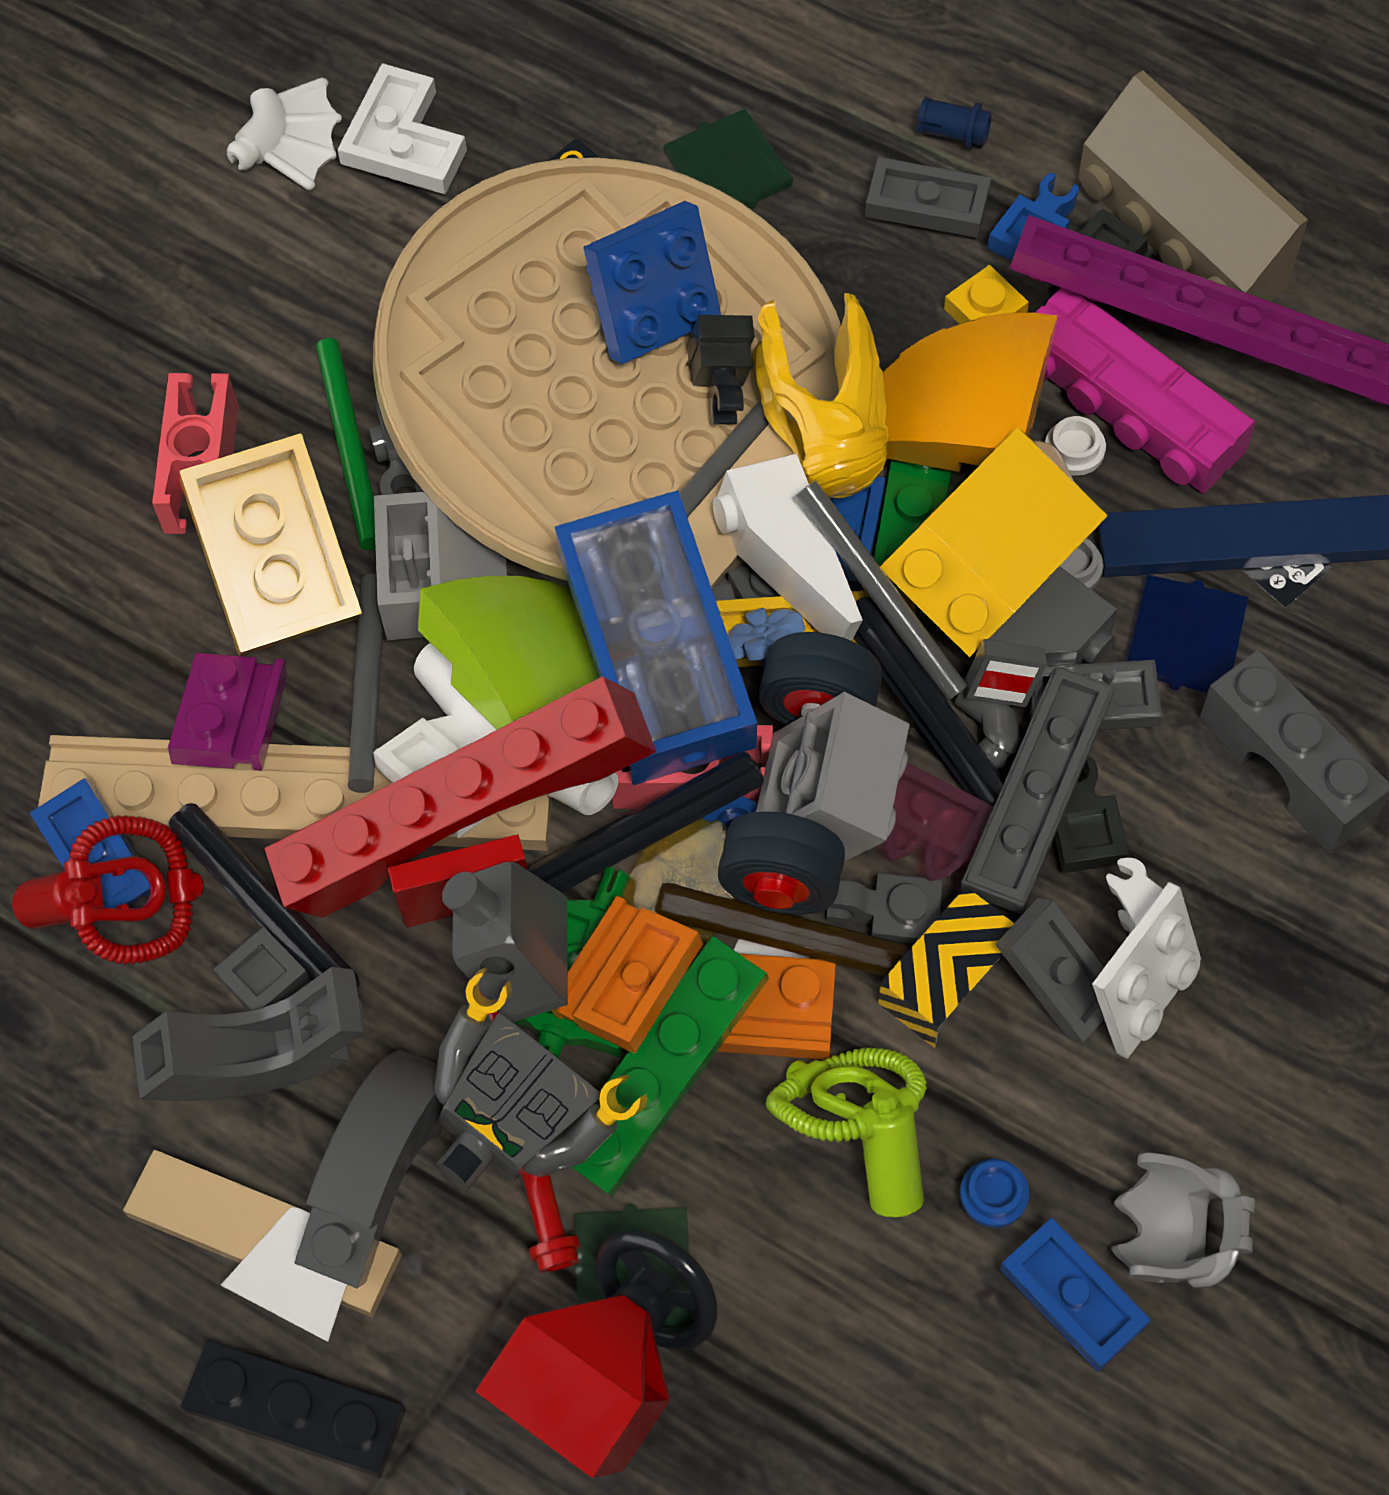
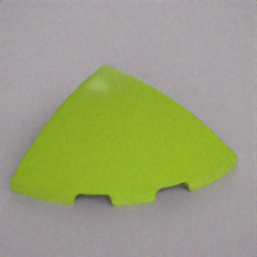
(508, 642)

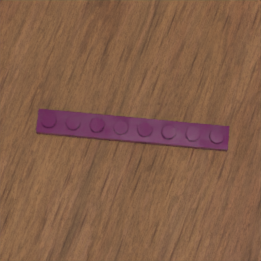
(1203, 308)

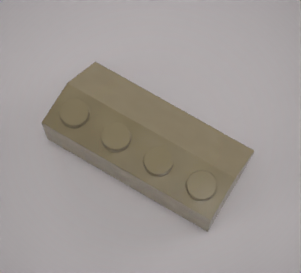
(1190, 193)

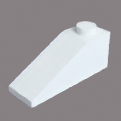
(785, 543)

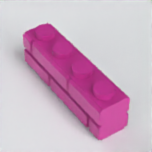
(1143, 394)

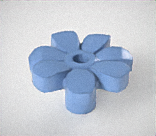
(762, 631)

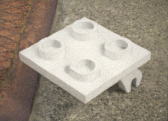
(1152, 960)

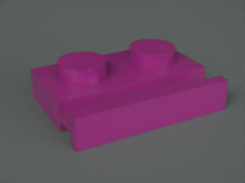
(227, 711)

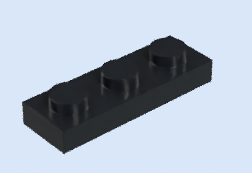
(293, 1408)

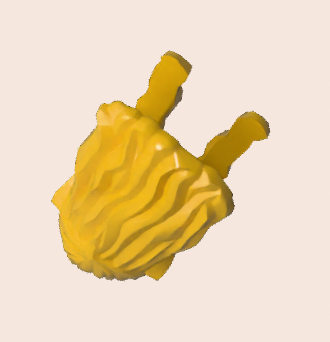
(835, 440)

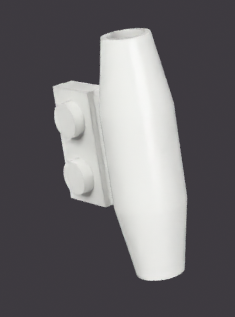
(439, 737)

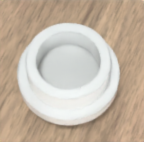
(1079, 444)

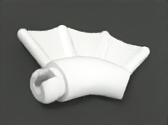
(288, 132)

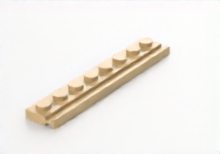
(289, 793)

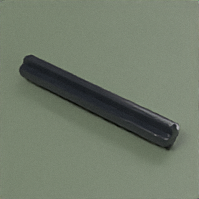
(928, 705)
(650, 823)
(253, 891)

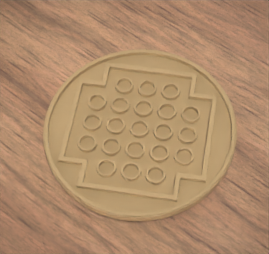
(503, 367)

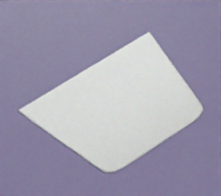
(286, 1289)

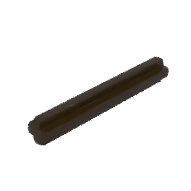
(778, 930)

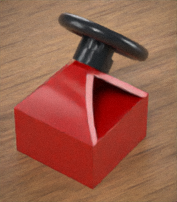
(593, 1370)

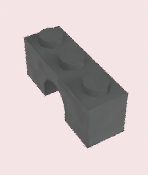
(1328, 780)

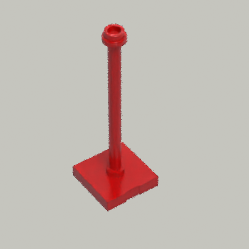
(419, 896)

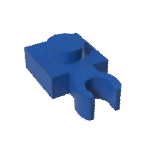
(1047, 207)

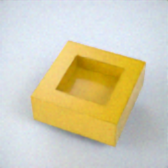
(984, 295)

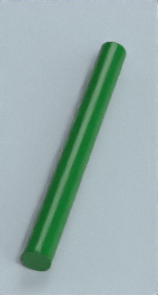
(348, 440)

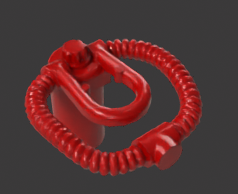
(77, 892)

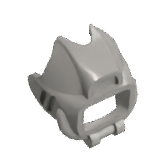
(1172, 1222)

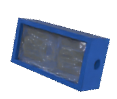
(658, 631)

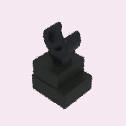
(722, 359)

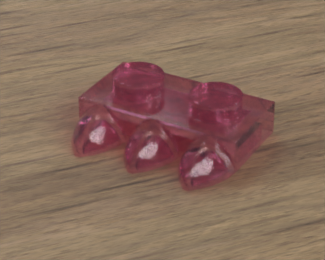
(936, 819)

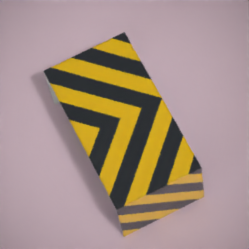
(944, 965)

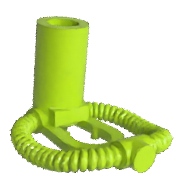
(882, 1124)

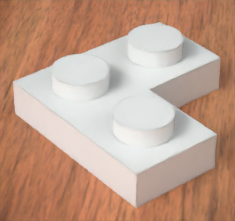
(389, 134)

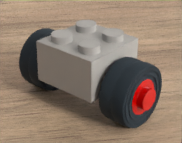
(824, 779)

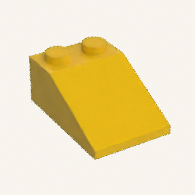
(993, 541)

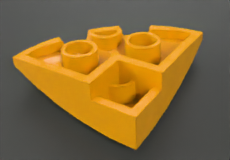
(966, 389)

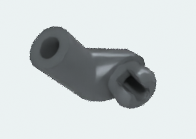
(999, 727)

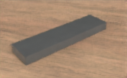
(1038, 789)

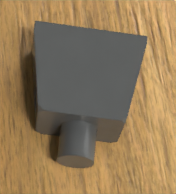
(516, 931)

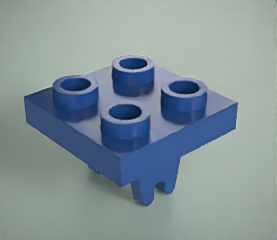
(652, 281)

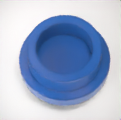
(994, 1193)

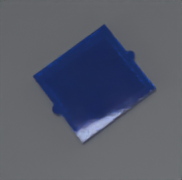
(1188, 631)

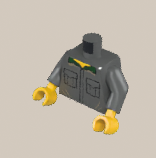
(515, 1099)

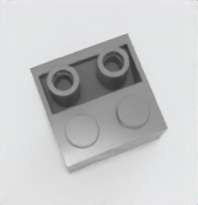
(417, 550)

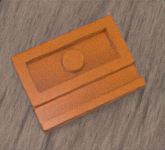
(627, 973)
(789, 1012)

